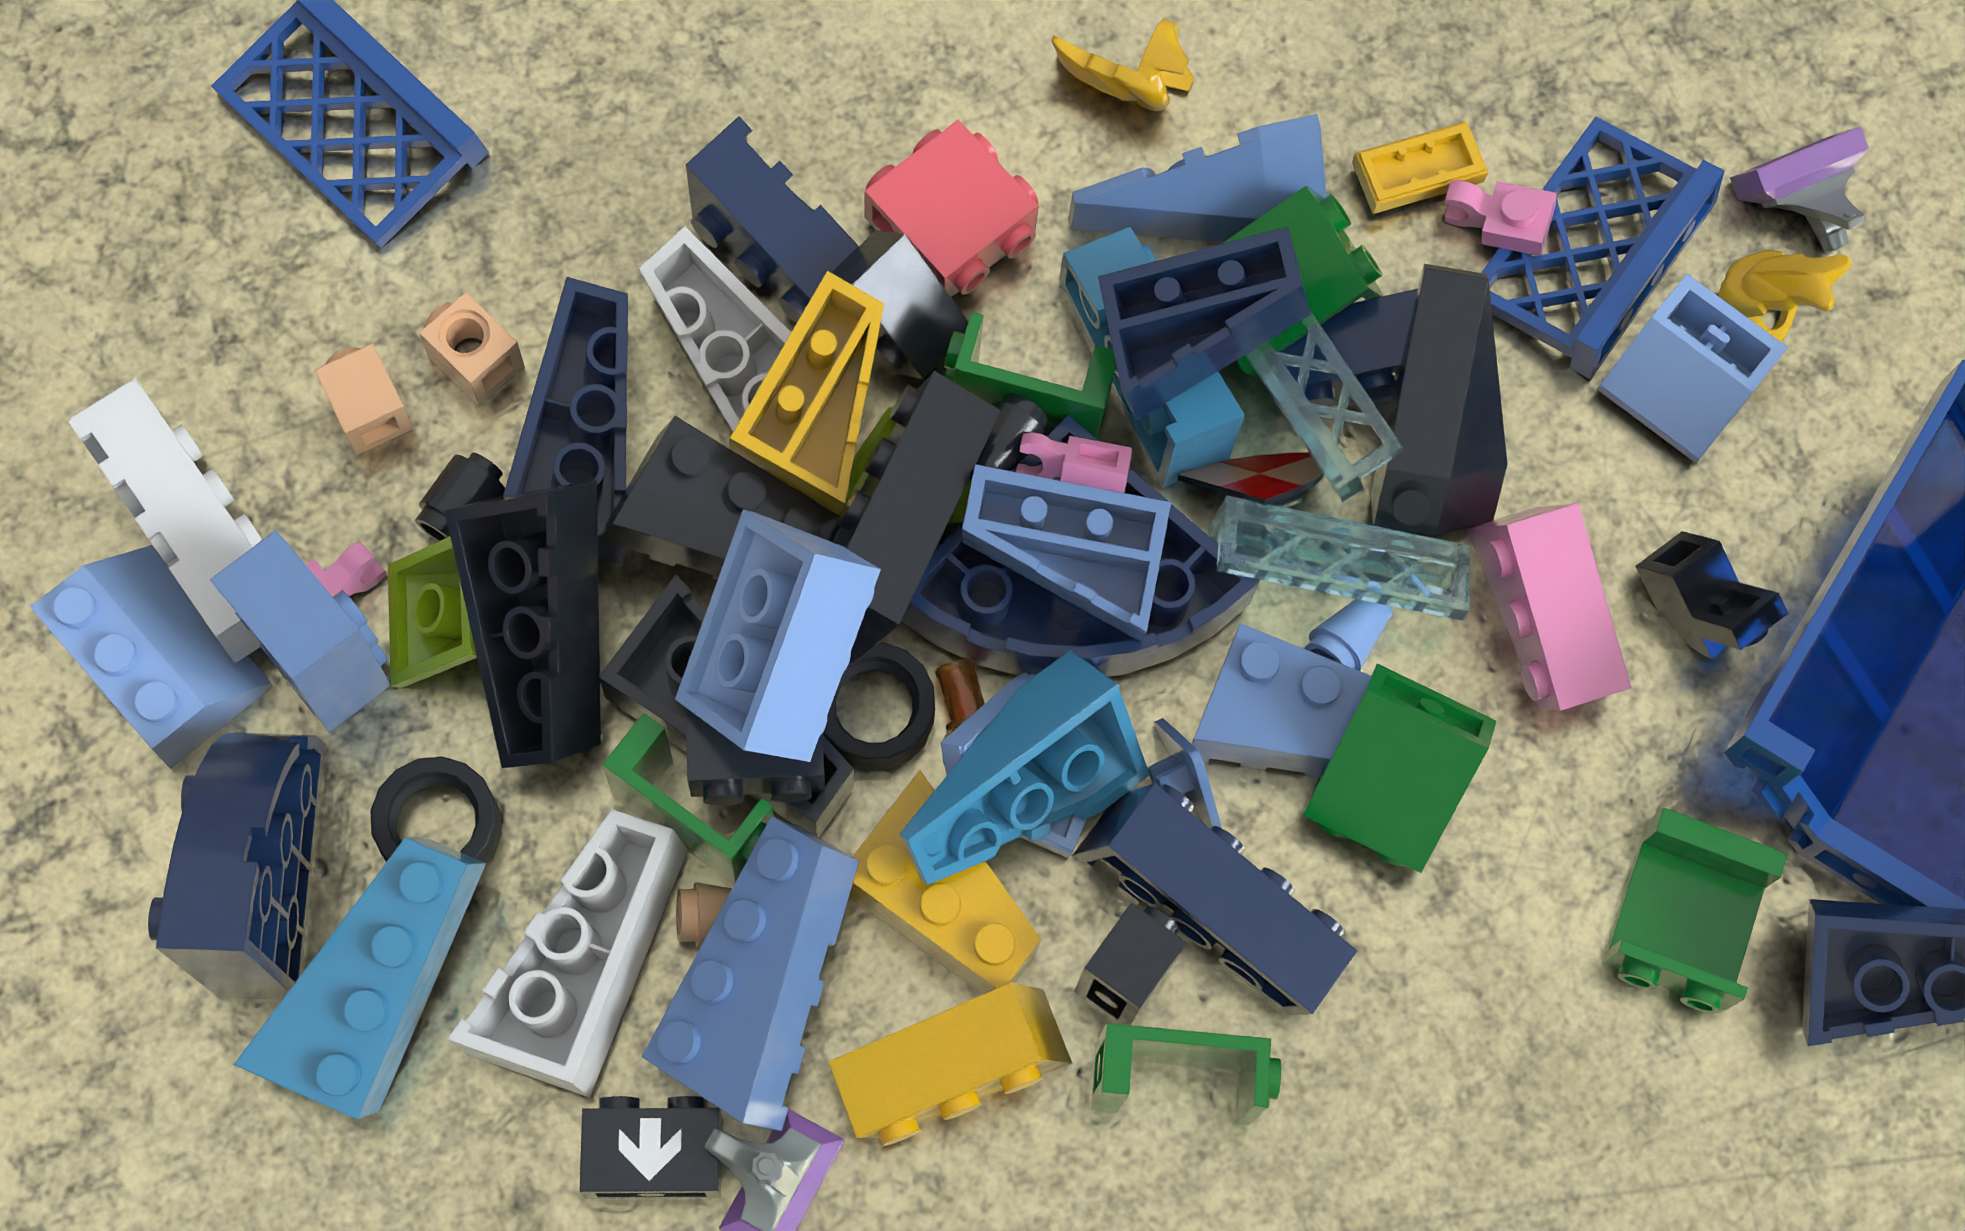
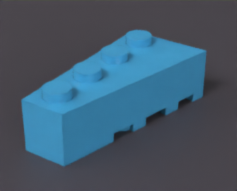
(1187, 430)
(367, 986)

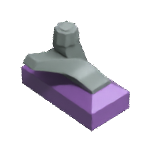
(1811, 184)
(777, 1175)

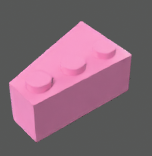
(1552, 604)

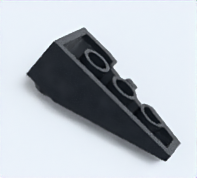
(1445, 412)

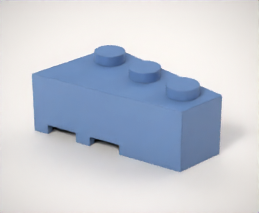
(1072, 540)

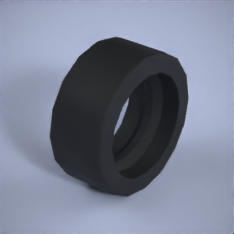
(913, 737)
(434, 772)

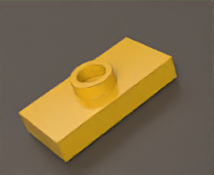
(1418, 166)

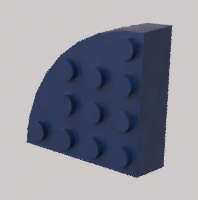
(1021, 628)
(243, 866)

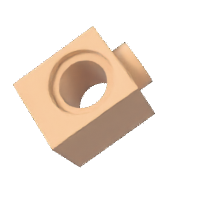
(478, 371)
(363, 398)

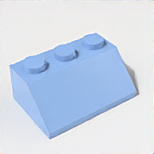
(776, 637)
(150, 651)

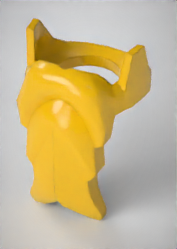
(1161, 67)
(1781, 283)

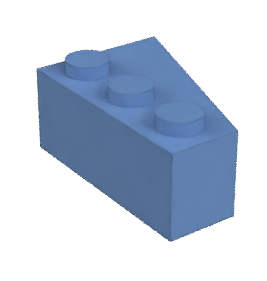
(305, 632)

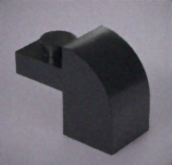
(1703, 597)

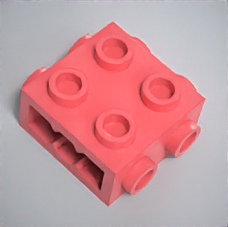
(954, 206)

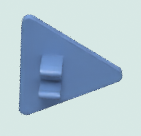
(1184, 772)

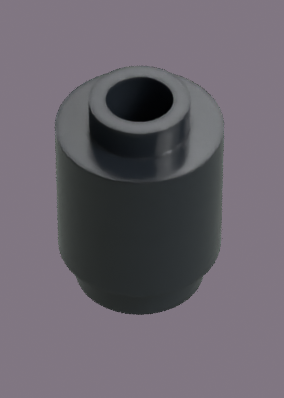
(458, 484)

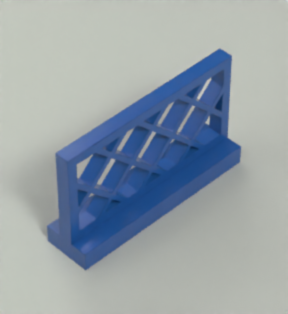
(395, 89)
(1645, 258)

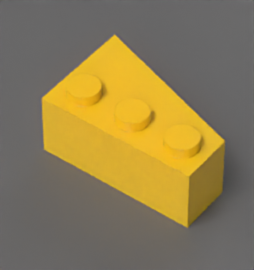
(814, 395)
(960, 920)
(950, 1062)

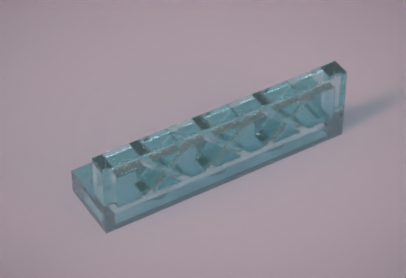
(1305, 416)
(1342, 557)

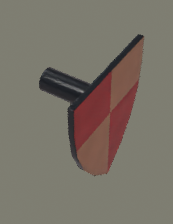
(1260, 478)

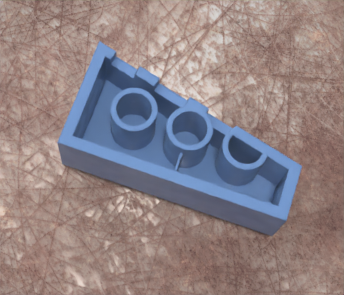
(1277, 706)
(756, 975)

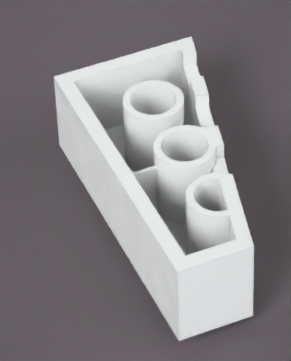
(716, 321)
(171, 502)
(580, 958)

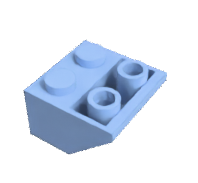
(1691, 368)

